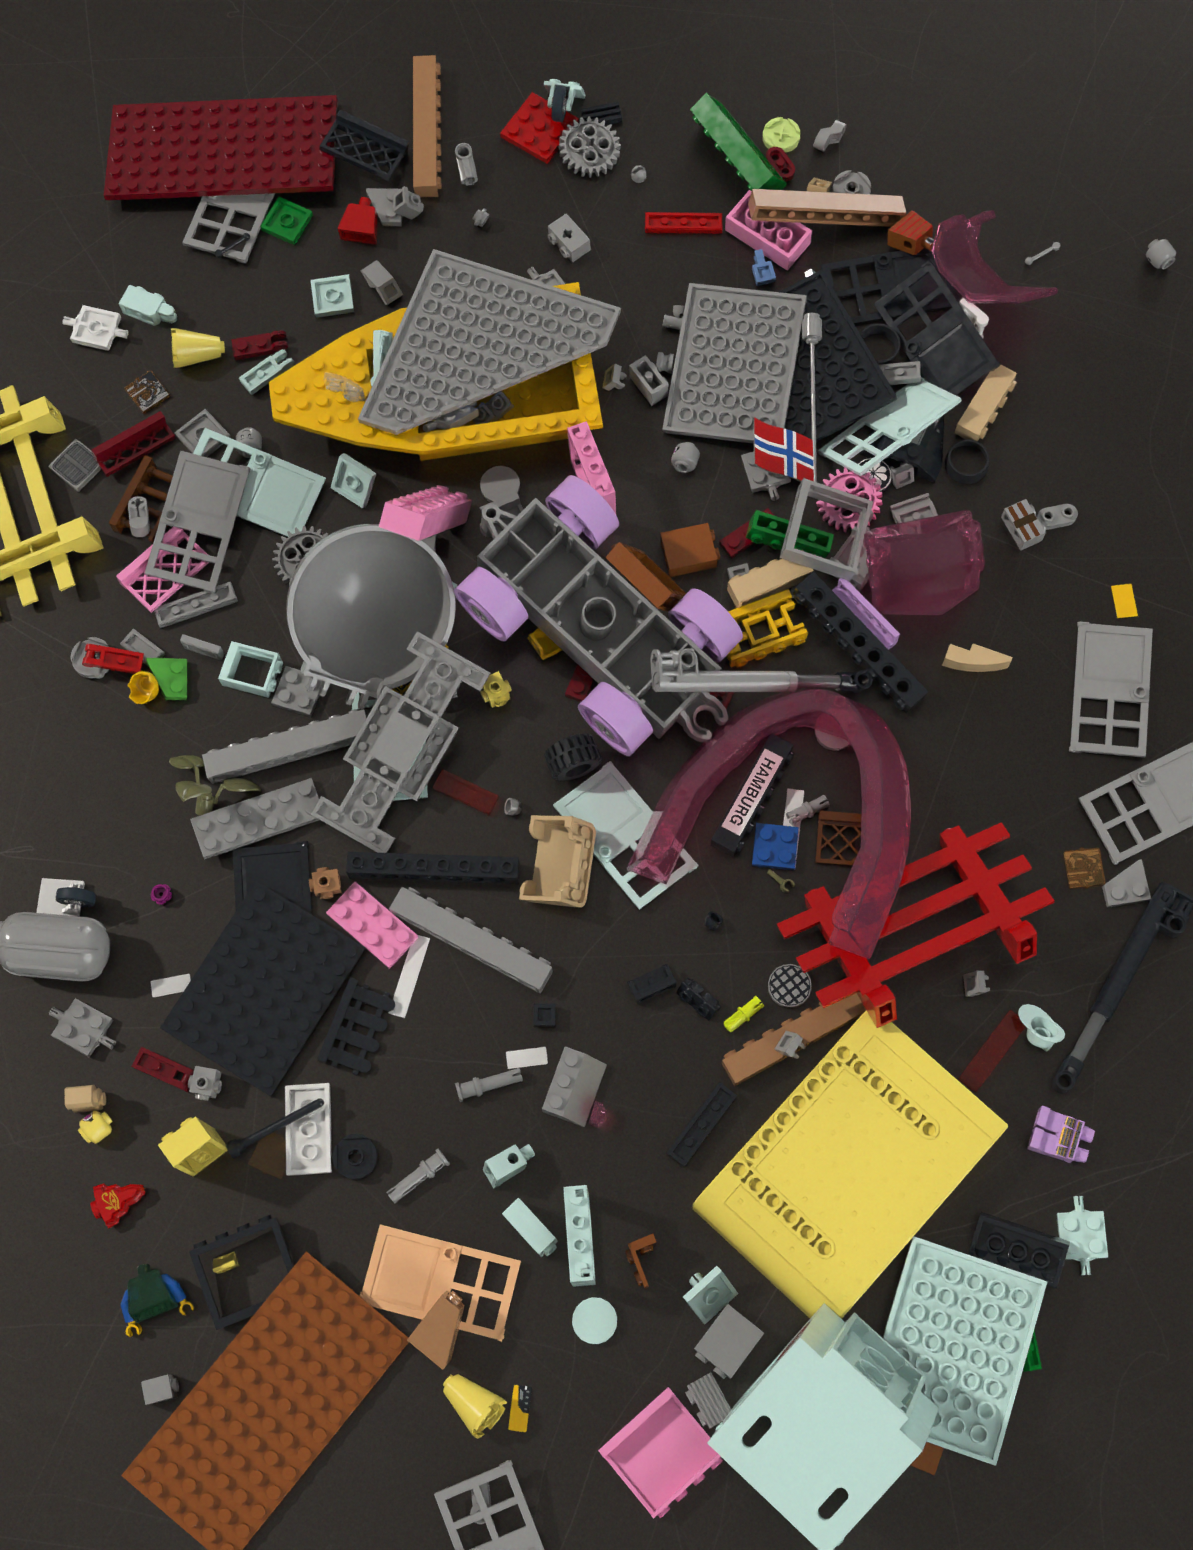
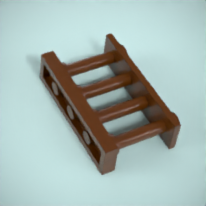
(138, 487)

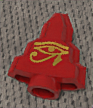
(114, 1201)

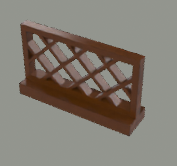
(837, 819)

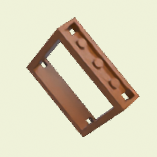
(646, 576)

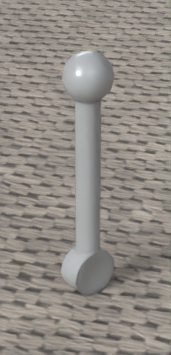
(1056, 245)

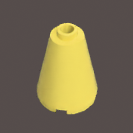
(194, 347)
(473, 1403)

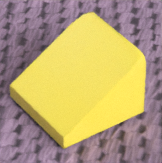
(225, 1263)

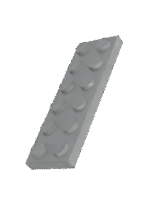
(256, 818)

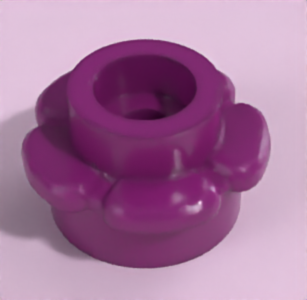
(155, 893)

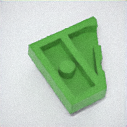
(171, 676)

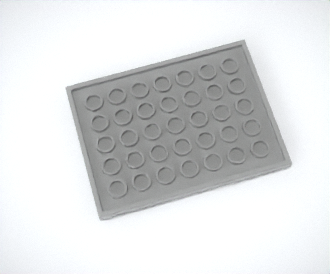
(733, 362)

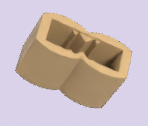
(84, 1098)

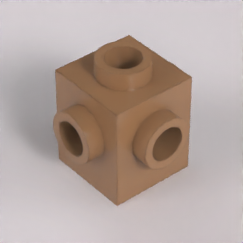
(333, 883)

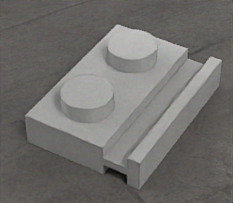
(913, 509)

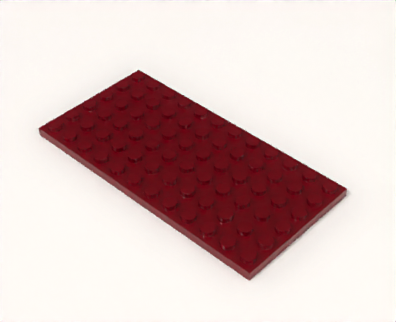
(220, 148)

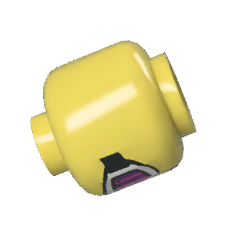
(95, 1126)

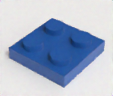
(775, 846)

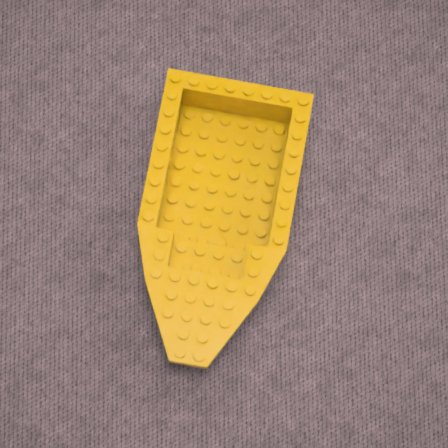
(540, 411)

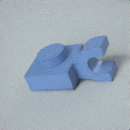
(762, 270)

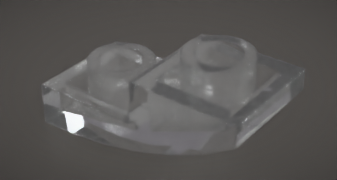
(350, 389)

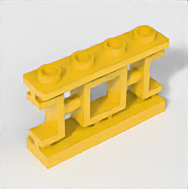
(760, 611)

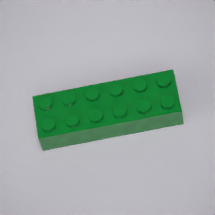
(736, 145)

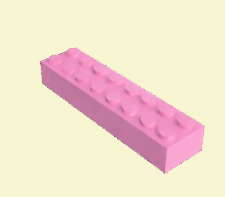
(425, 512)

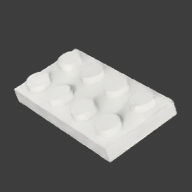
(310, 1136)

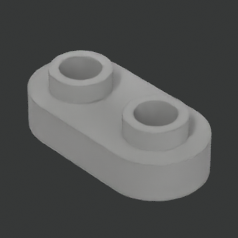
(1058, 516)

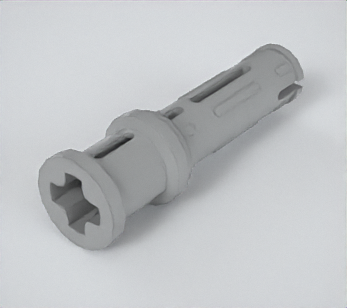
(478, 1086)
(427, 1169)

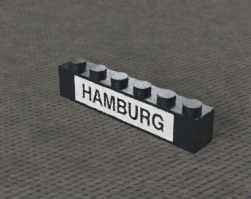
(752, 795)

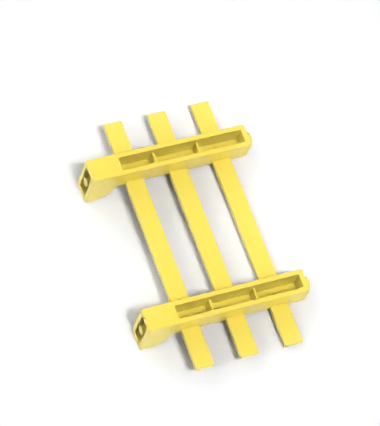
(54, 540)

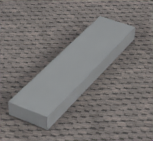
(195, 605)

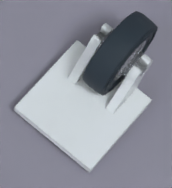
(64, 897)

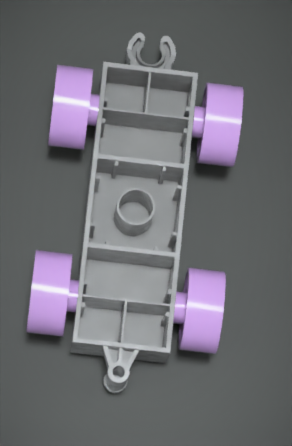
(549, 574)

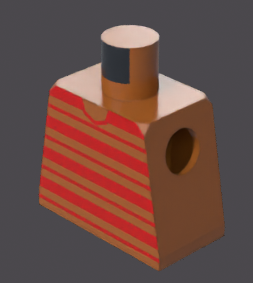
(911, 234)

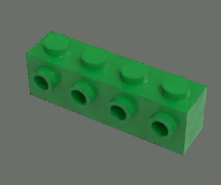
(772, 530)

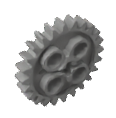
(589, 147)
(288, 566)

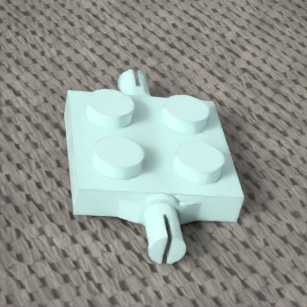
(1085, 1233)

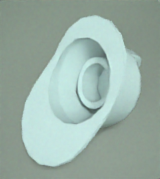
(1040, 1027)

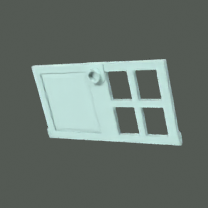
(900, 420)
(275, 492)
(619, 822)

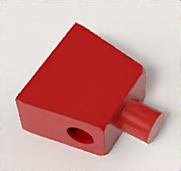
(359, 222)

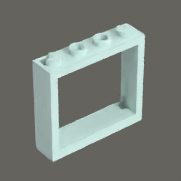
(579, 1235)

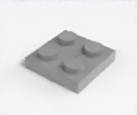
(293, 695)

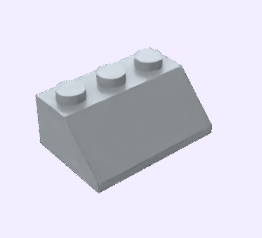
(574, 1087)

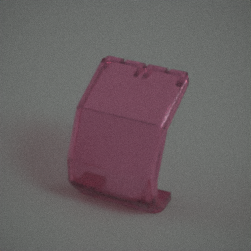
(966, 271)

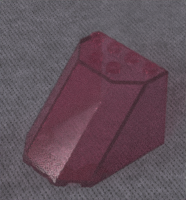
(924, 564)

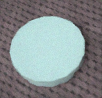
(594, 1320)

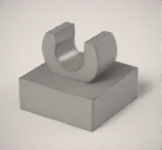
(612, 378)
(902, 475)
(975, 983)
(789, 1044)

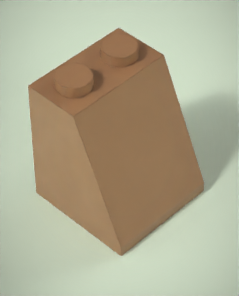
(439, 1329)

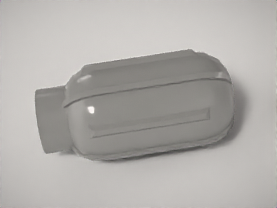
(53, 946)

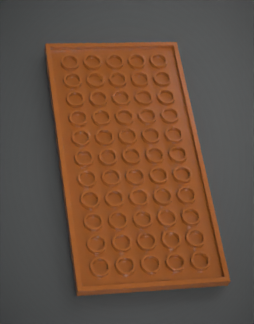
(266, 1407)

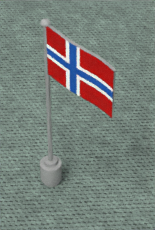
(784, 450)

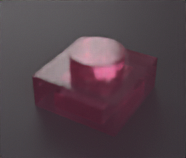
(598, 1114)

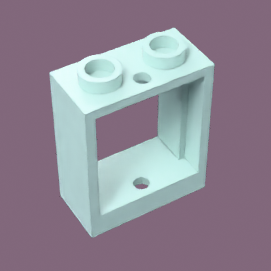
(231, 663)
(530, 1228)

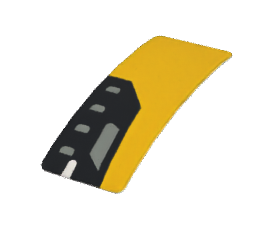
(520, 1408)

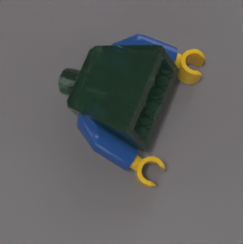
(149, 1296)

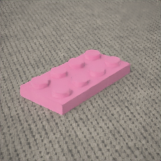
(372, 925)

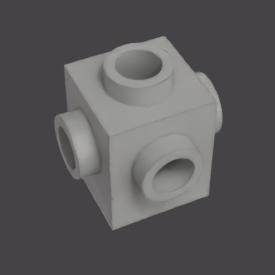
(205, 1083)

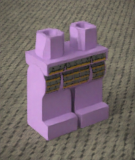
(1059, 1136)

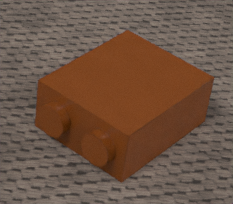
(689, 549)

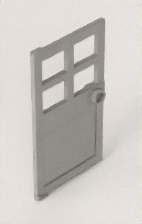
(252, 205)
(203, 501)
(1112, 667)
(1167, 794)
(521, 1539)

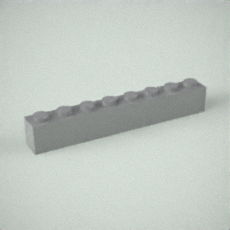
(283, 747)
(471, 940)

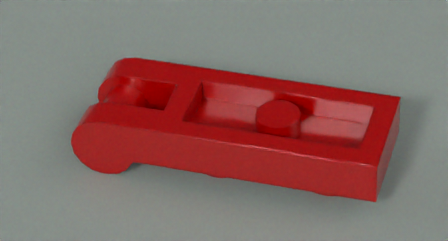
(113, 659)

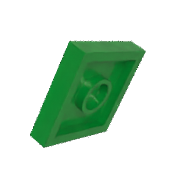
(286, 220)

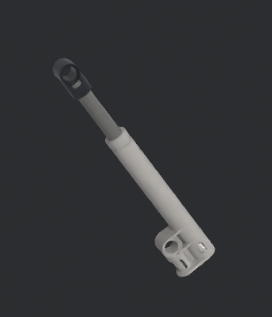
(673, 675)

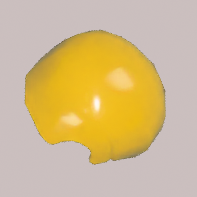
(143, 687)

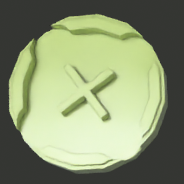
(781, 134)

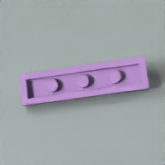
(866, 613)

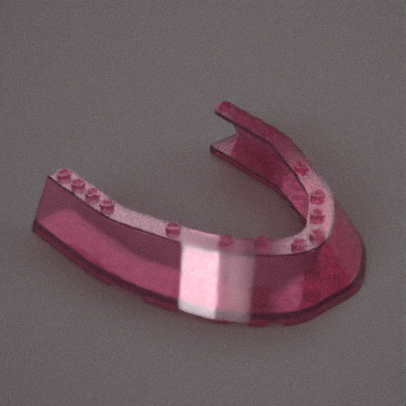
(884, 792)

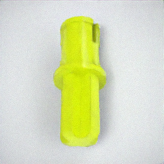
(743, 1014)

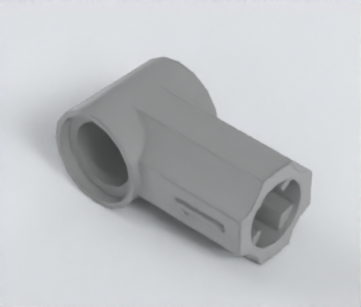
(466, 164)

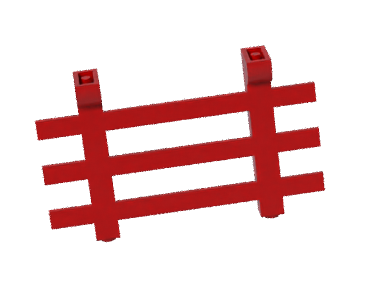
(978, 882)

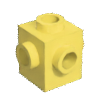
(496, 690)

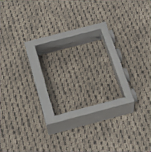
(838, 498)

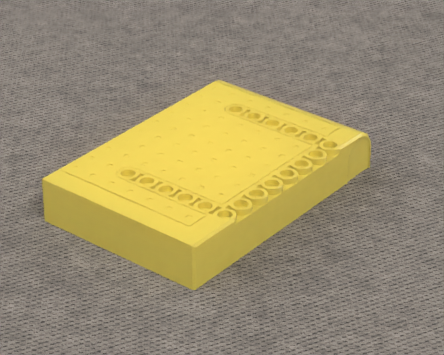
(849, 1167)

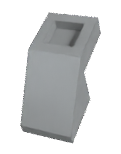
(383, 281)

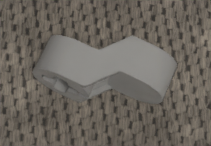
(829, 135)
(138, 516)

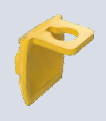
(543, 644)

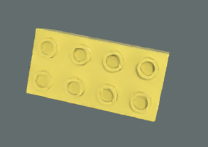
(192, 1146)

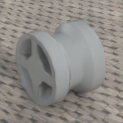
(665, 362)

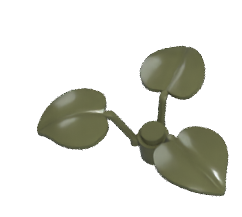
(205, 800)

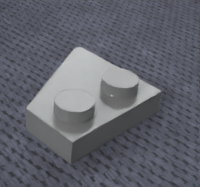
(383, 202)
(1127, 887)

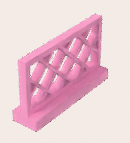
(137, 569)

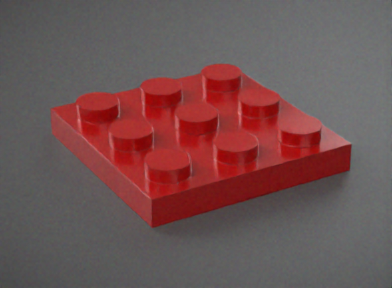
(535, 130)

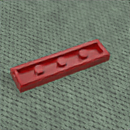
(683, 222)

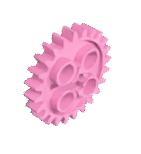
(840, 482)

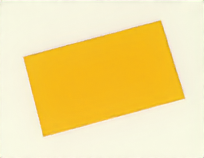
(1124, 600)

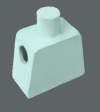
(500, 1170)

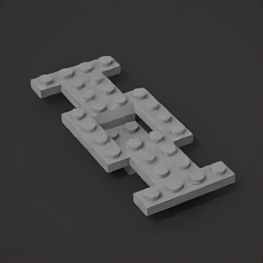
(394, 738)

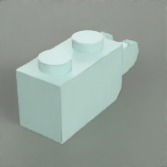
(146, 306)

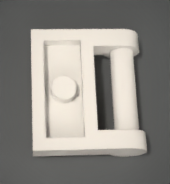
(975, 315)

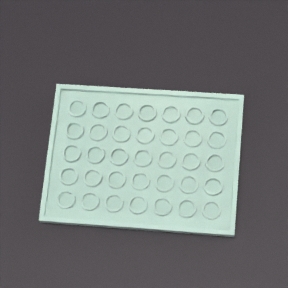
(969, 1335)

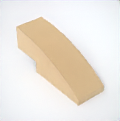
(976, 659)

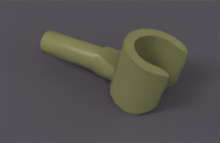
(781, 881)

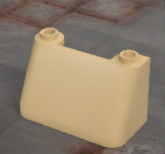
(561, 861)

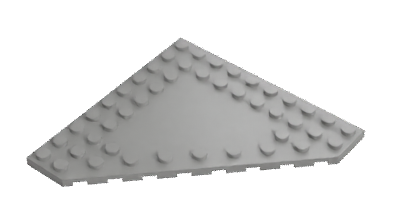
(474, 336)

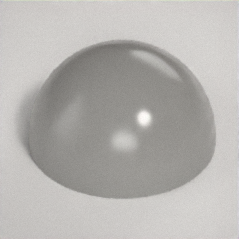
(361, 604)

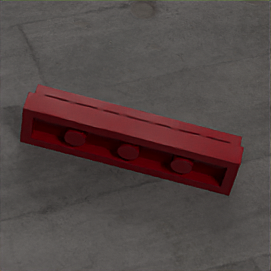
(129, 438)

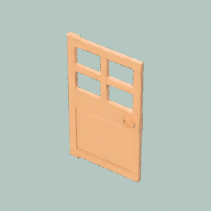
(414, 1270)

